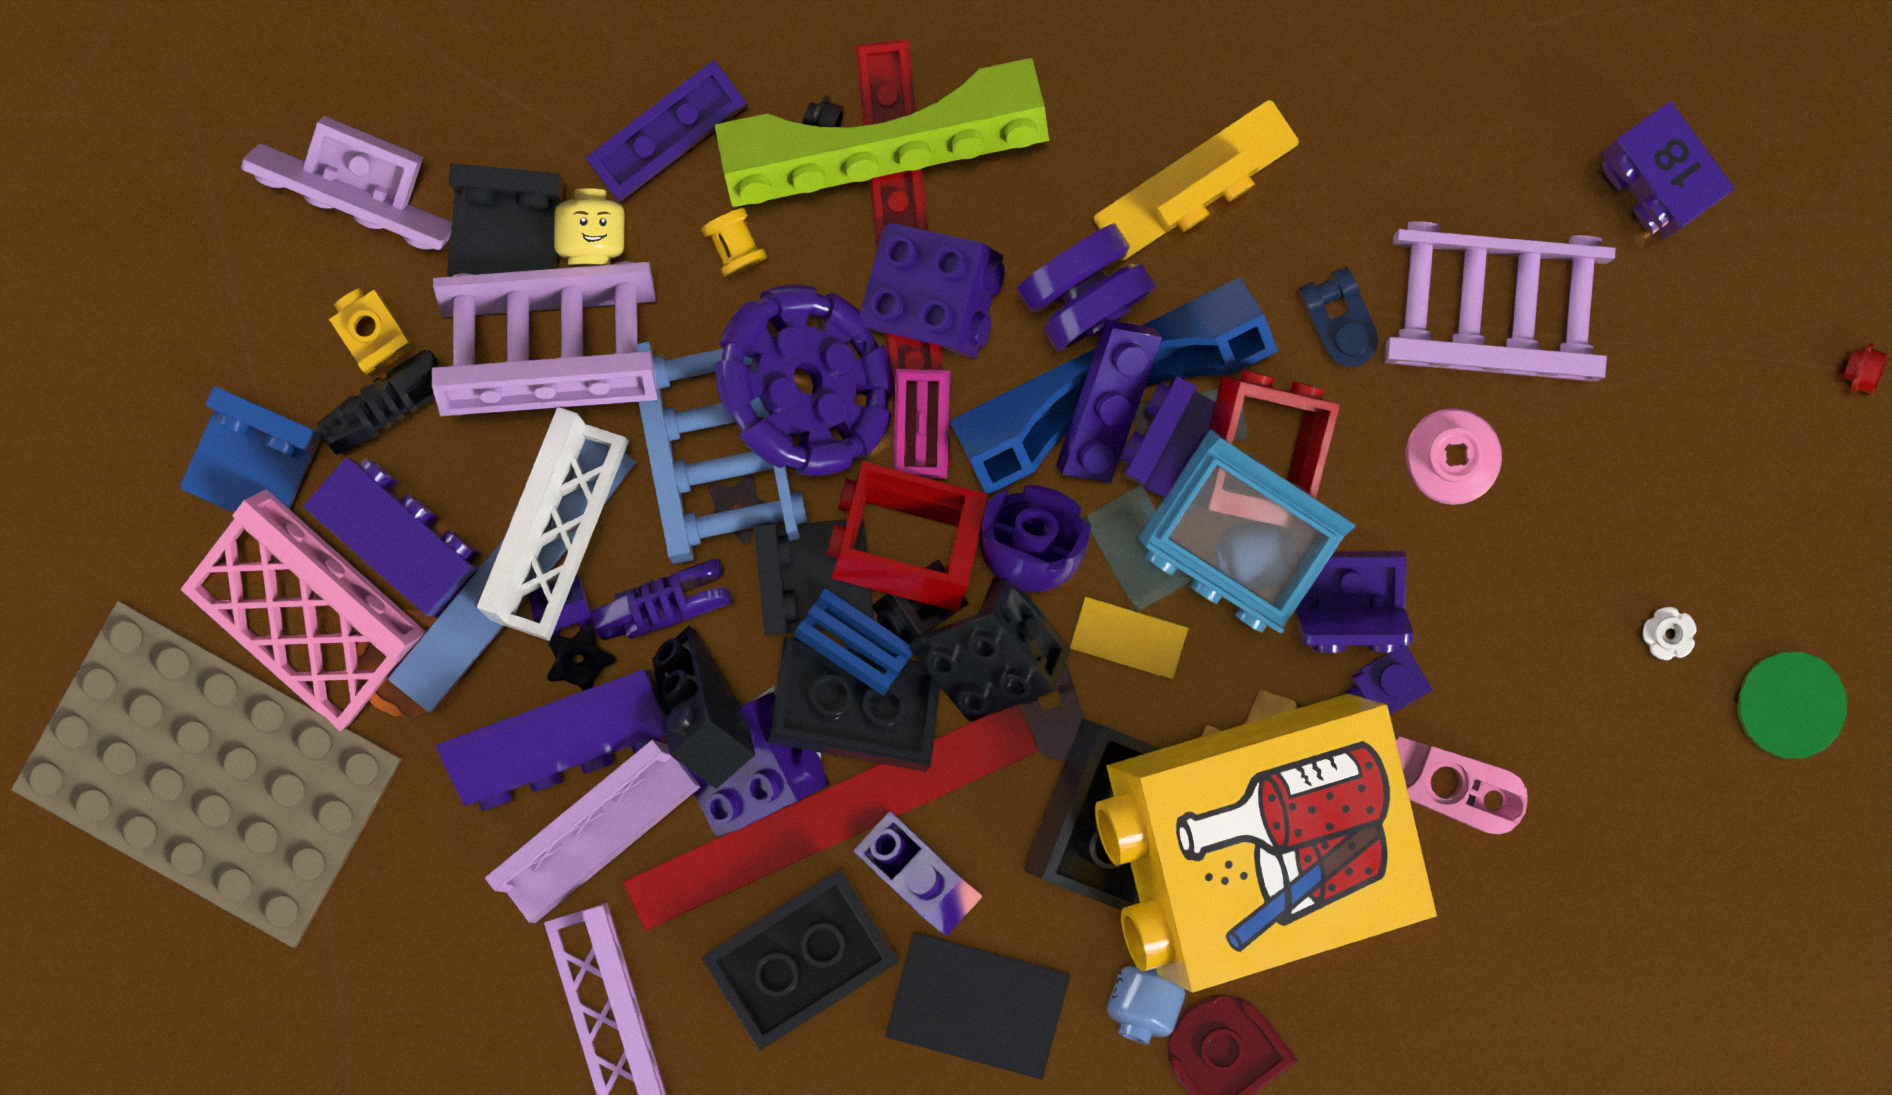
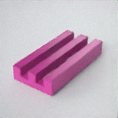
(922, 378)

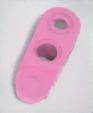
(1474, 782)

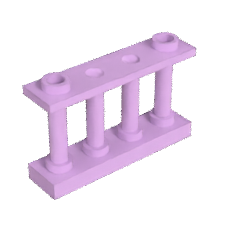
(1521, 351)
(545, 382)

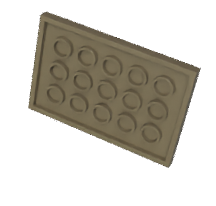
(206, 774)

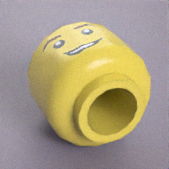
(589, 229)

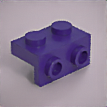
(1171, 437)

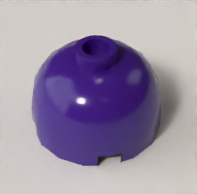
(1033, 538)

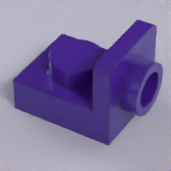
(1390, 680)

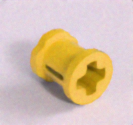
(734, 242)

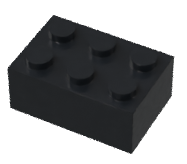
(1068, 841)
(800, 959)

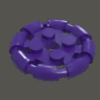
(828, 363)

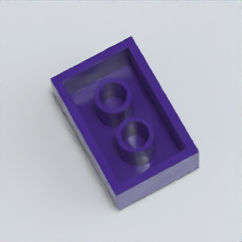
(394, 534)

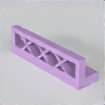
(594, 831)
(621, 1000)

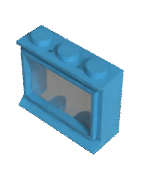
(1243, 533)

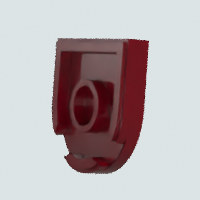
(1226, 1048)

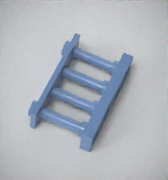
(676, 477)

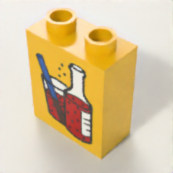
(1266, 843)

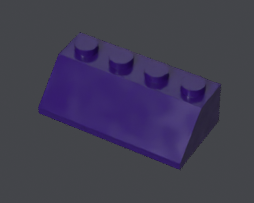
(554, 739)

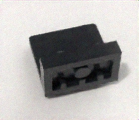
(502, 219)
(799, 571)
(995, 656)

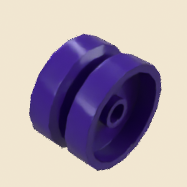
(1083, 283)

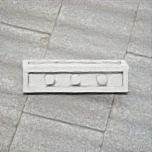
(534, 517)

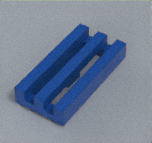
(864, 626)

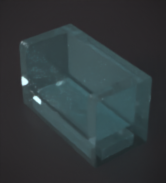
(1117, 533)

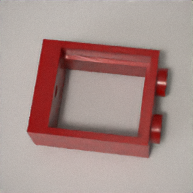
(1315, 428)
(917, 497)

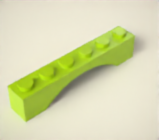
(781, 158)

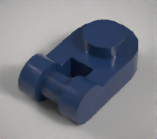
(1350, 337)

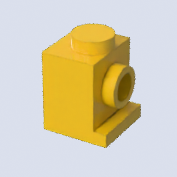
(384, 344)

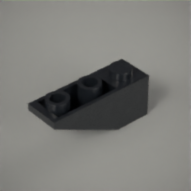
(699, 710)

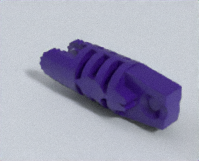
(661, 602)

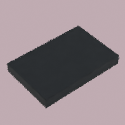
(837, 714)
(978, 1005)

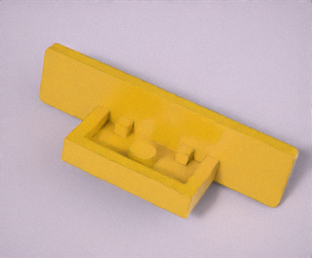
(1197, 179)

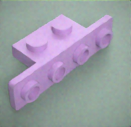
(357, 177)

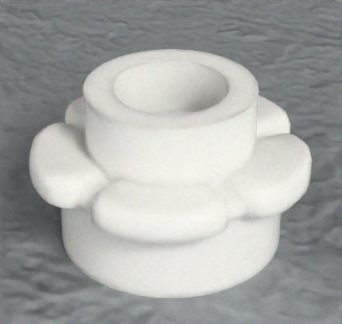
(1655, 636)

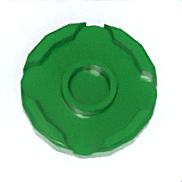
(1792, 705)

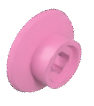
(1427, 456)

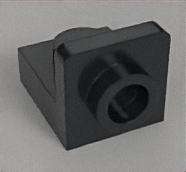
(909, 617)

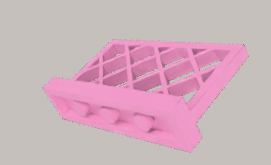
(320, 571)

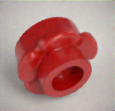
(1866, 369)

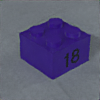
(1665, 171)

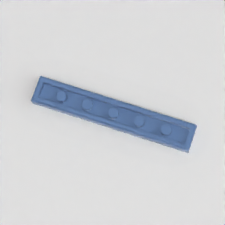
(462, 628)

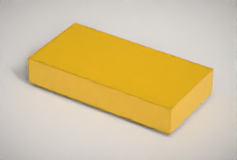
(1128, 638)

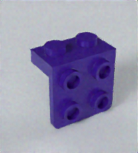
(932, 288)
(1357, 603)
(765, 783)

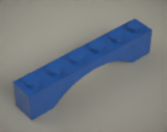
(1019, 428)

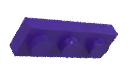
(666, 131)
(1108, 401)

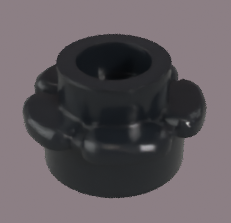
(824, 114)

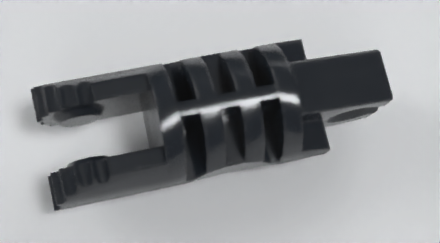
(380, 404)

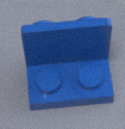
(247, 453)

